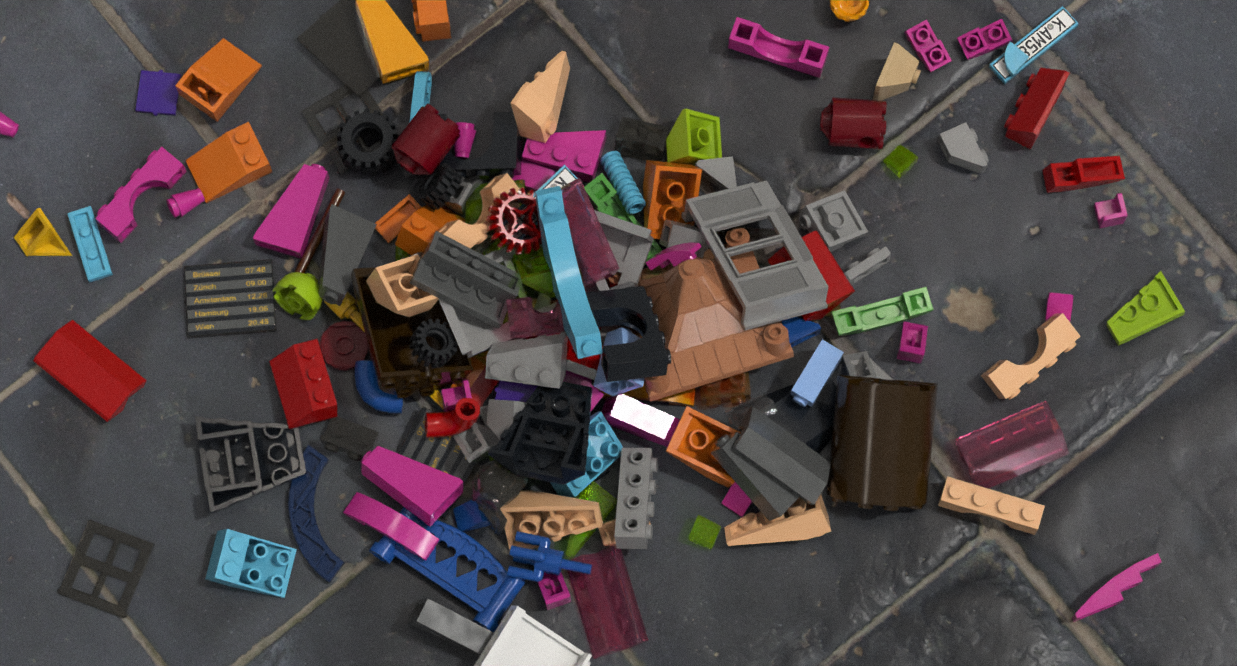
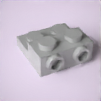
(833, 220)

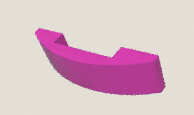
(391, 524)

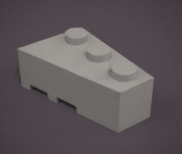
(529, 361)

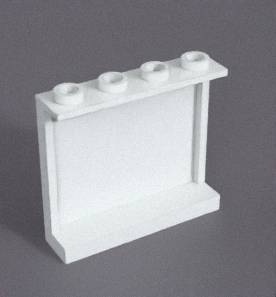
(527, 642)

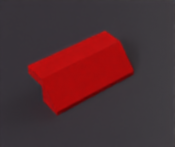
(89, 370)

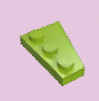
(1149, 309)

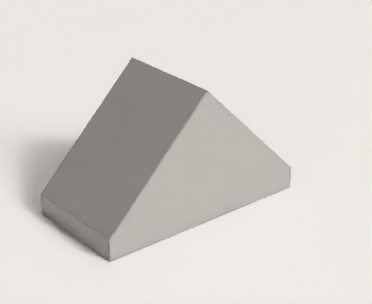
(719, 172)

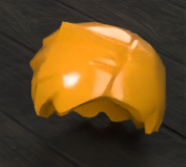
(849, 9)

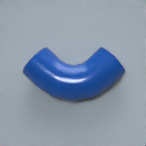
(370, 392)

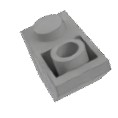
(962, 148)
(678, 233)

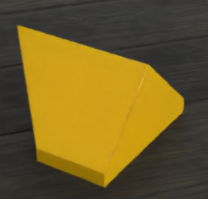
(40, 238)

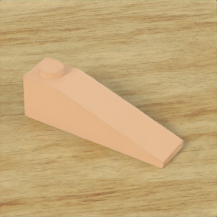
(540, 102)
(549, 516)
(797, 523)

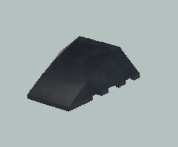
(807, 423)
(548, 435)
(246, 458)

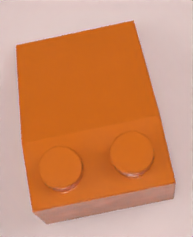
(229, 163)
(665, 192)
(421, 226)
(695, 441)

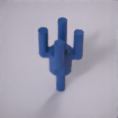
(543, 560)

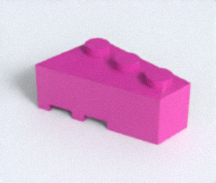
(575, 150)

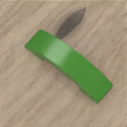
(606, 200)
(882, 313)

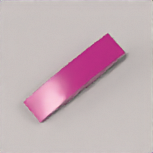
(1110, 593)

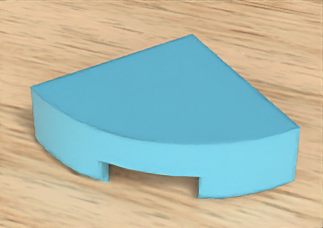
(1014, 58)

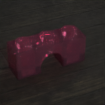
(527, 322)

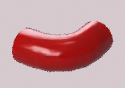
(453, 421)

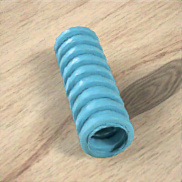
(622, 182)

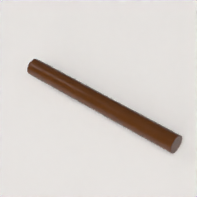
(318, 234)

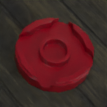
(344, 345)

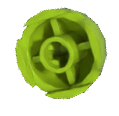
(299, 294)

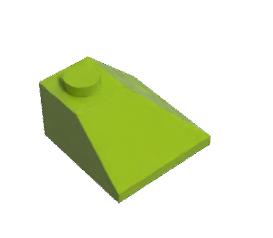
(694, 138)

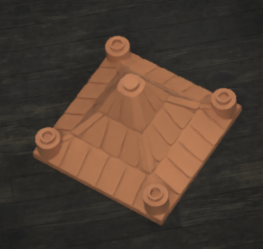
(704, 322)

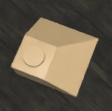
(897, 73)

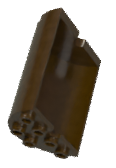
(389, 346)
(882, 442)

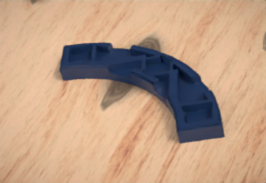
(304, 521)

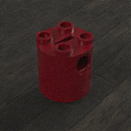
(854, 123)
(425, 141)

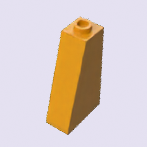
(390, 42)

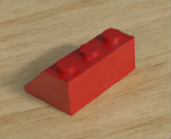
(1035, 106)
(838, 284)
(304, 384)

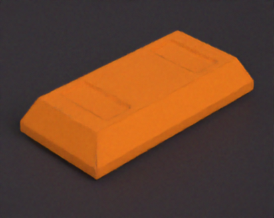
(391, 222)

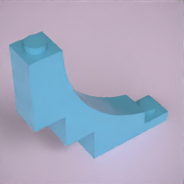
(565, 274)

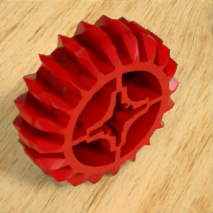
(512, 215)

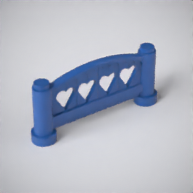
(488, 602)

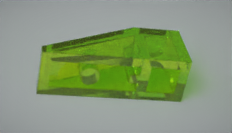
(607, 504)

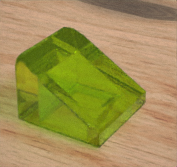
(900, 160)
(704, 532)

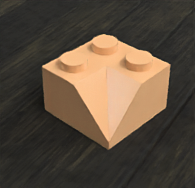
(393, 289)

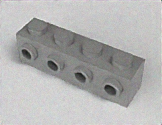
(634, 498)

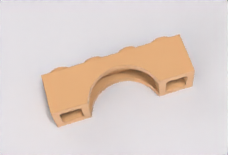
(476, 233)
(1054, 338)
(1011, 510)

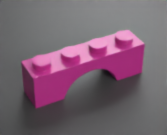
(797, 55)
(159, 171)

